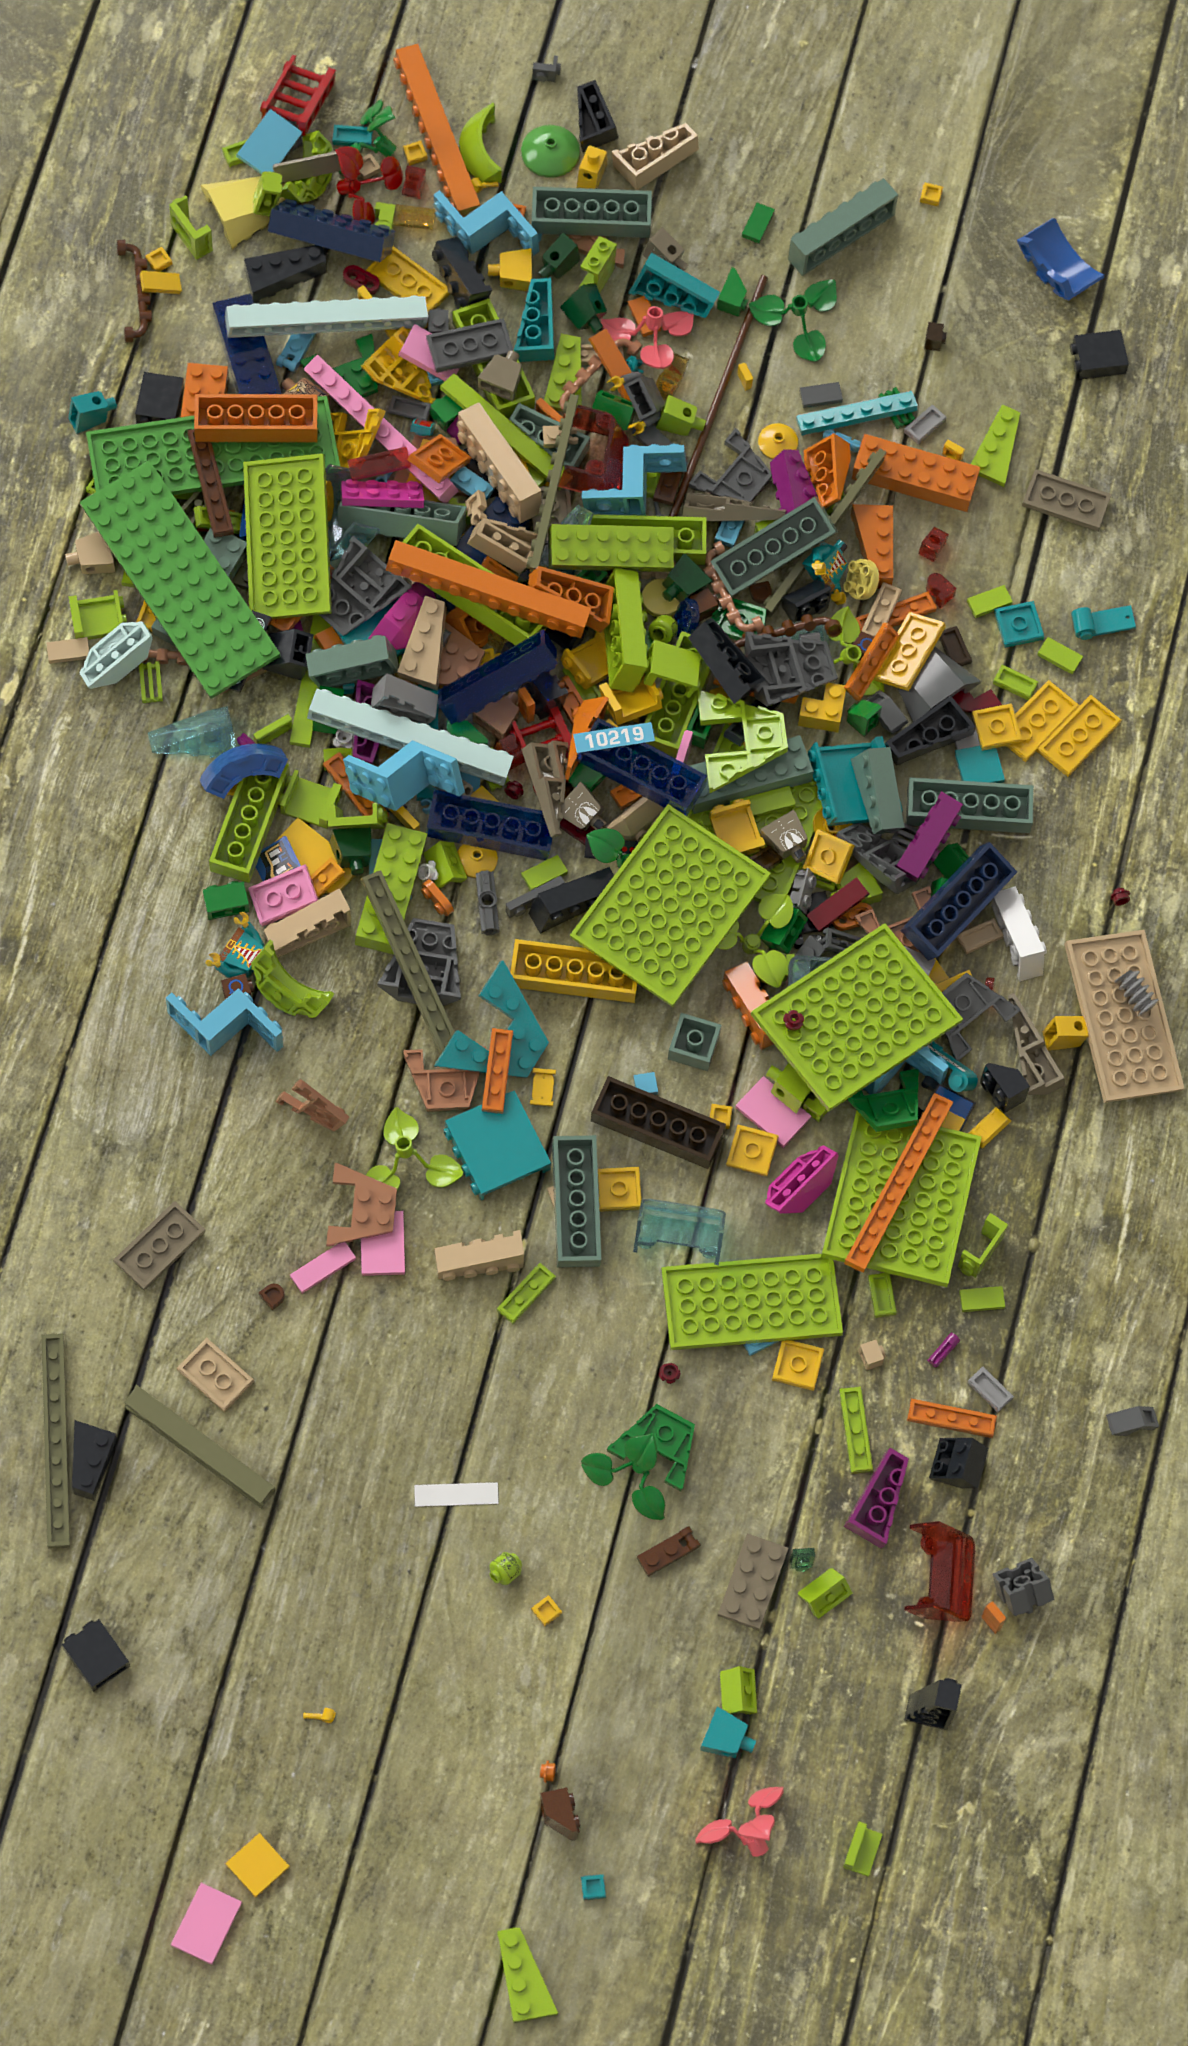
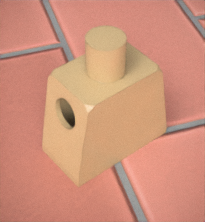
(92, 555)

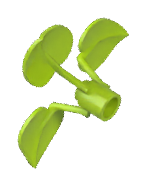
(851, 653)
(769, 967)
(401, 1131)

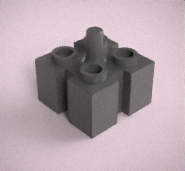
(1023, 1587)

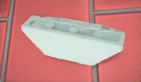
(116, 654)

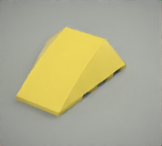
(235, 208)

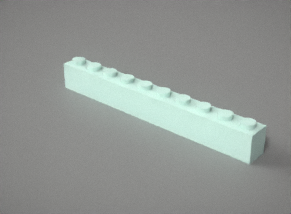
(325, 316)
(399, 731)

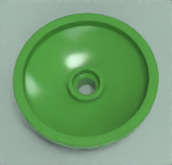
(550, 159)

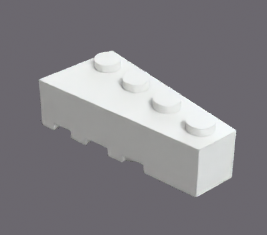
(1019, 933)

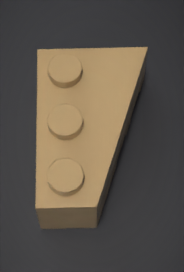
(503, 543)

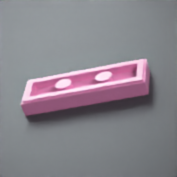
(322, 1267)

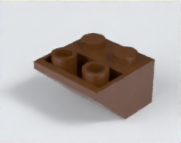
(557, 1812)

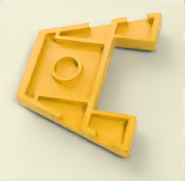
(358, 442)

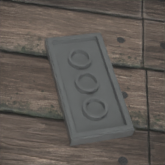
(469, 345)

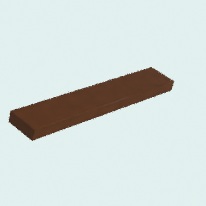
(211, 487)

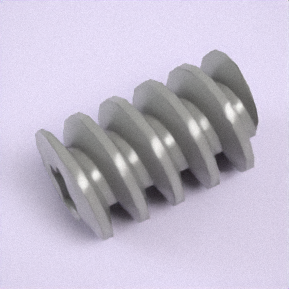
(1136, 991)

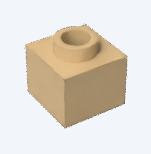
(871, 1354)

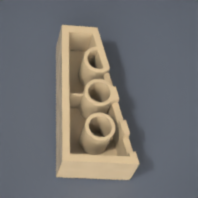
(309, 924)

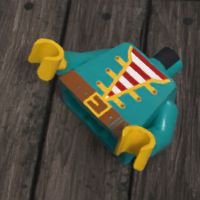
(828, 565)
(239, 951)

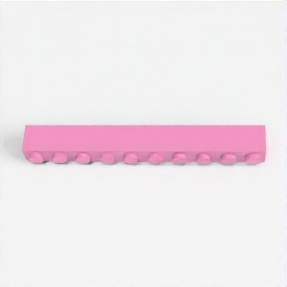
(386, 435)

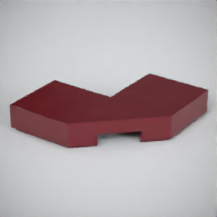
(983, 701)

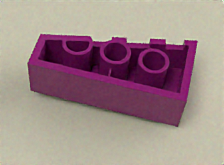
(791, 480)
(361, 747)
(878, 1501)

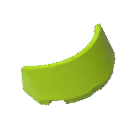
(473, 150)
(312, 187)
(283, 989)

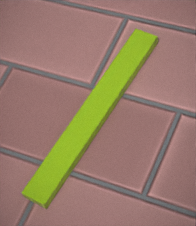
(517, 439)
(302, 727)

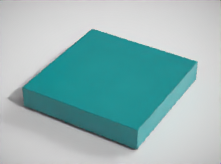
(1019, 624)
(979, 765)

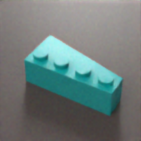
(674, 287)

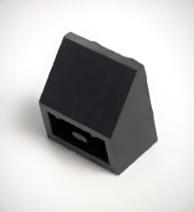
(809, 599)
(293, 649)
(1005, 1086)
(959, 1462)

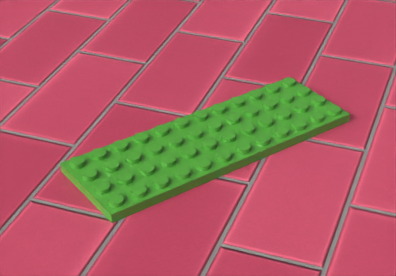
(168, 449)
(180, 579)

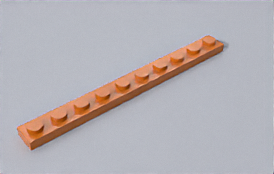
(898, 1183)

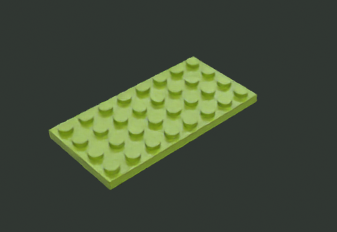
(287, 536)
(751, 1301)

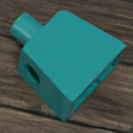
(89, 410)
(726, 1735)

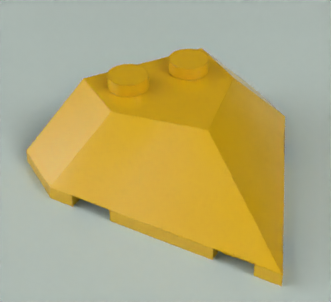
(396, 372)

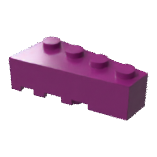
(929, 836)

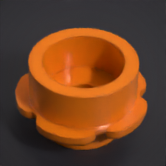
(548, 1771)

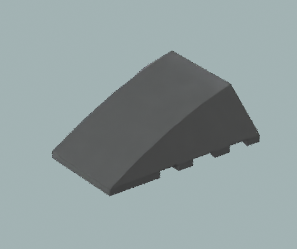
(361, 588)
(788, 665)
(935, 683)
(878, 856)
(438, 952)

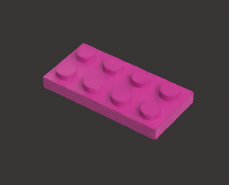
(382, 494)

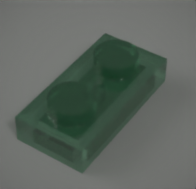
(802, 1559)

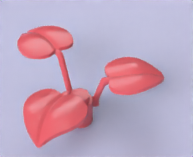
(655, 356)
(754, 1831)

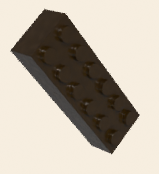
(658, 1122)

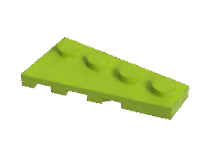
(565, 366)
(996, 449)
(525, 1985)

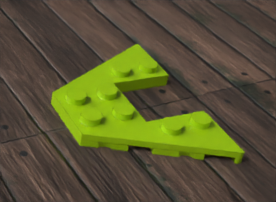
(763, 737)

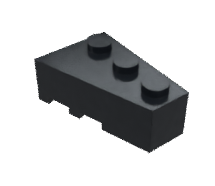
(594, 117)
(91, 1457)

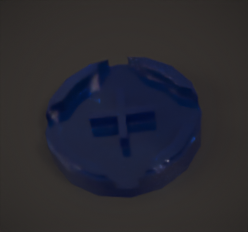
(687, 616)

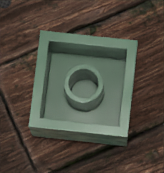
(694, 1041)

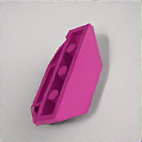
(401, 618)
(802, 1181)

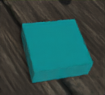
(593, 1887)

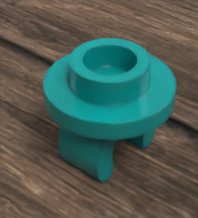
(634, 363)

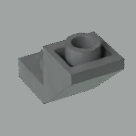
(891, 716)
(1132, 1419)

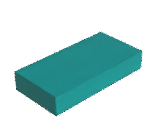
(348, 135)

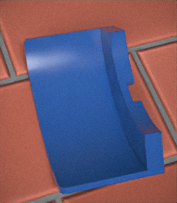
(1057, 260)
(239, 763)

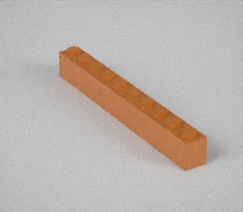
(436, 129)
(488, 589)

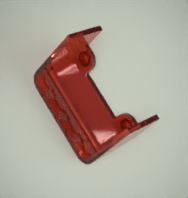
(597, 473)
(950, 1573)

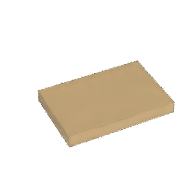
(215, 1375)

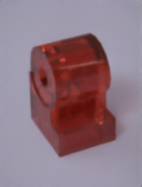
(933, 544)
(940, 588)
(509, 745)

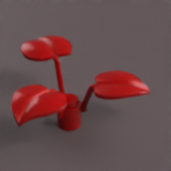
(350, 163)

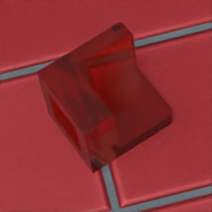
(414, 182)

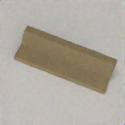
(308, 167)

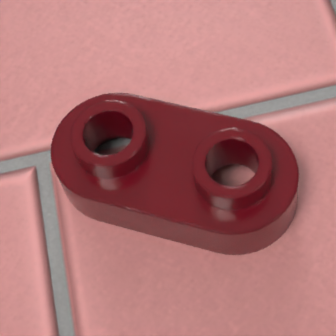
(362, 278)

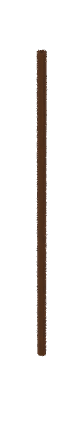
(717, 400)

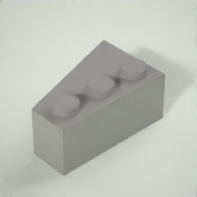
(404, 699)

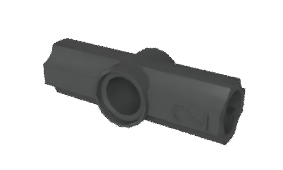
(488, 913)

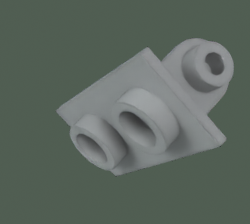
(805, 882)

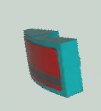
(422, 427)

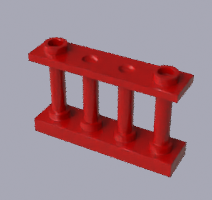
(312, 107)
(554, 721)

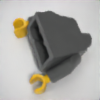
(643, 396)

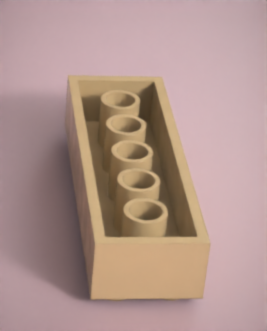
(499, 462)

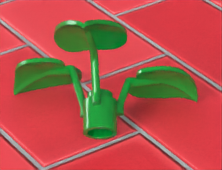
(382, 143)
(821, 295)
(606, 846)
(643, 1457)

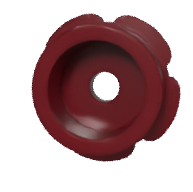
(514, 789)
(1120, 896)
(793, 1025)
(669, 1367)

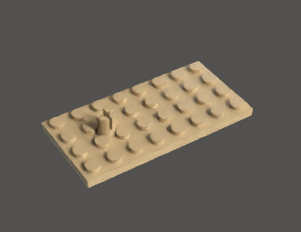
(1129, 1051)

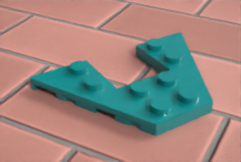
(527, 1039)

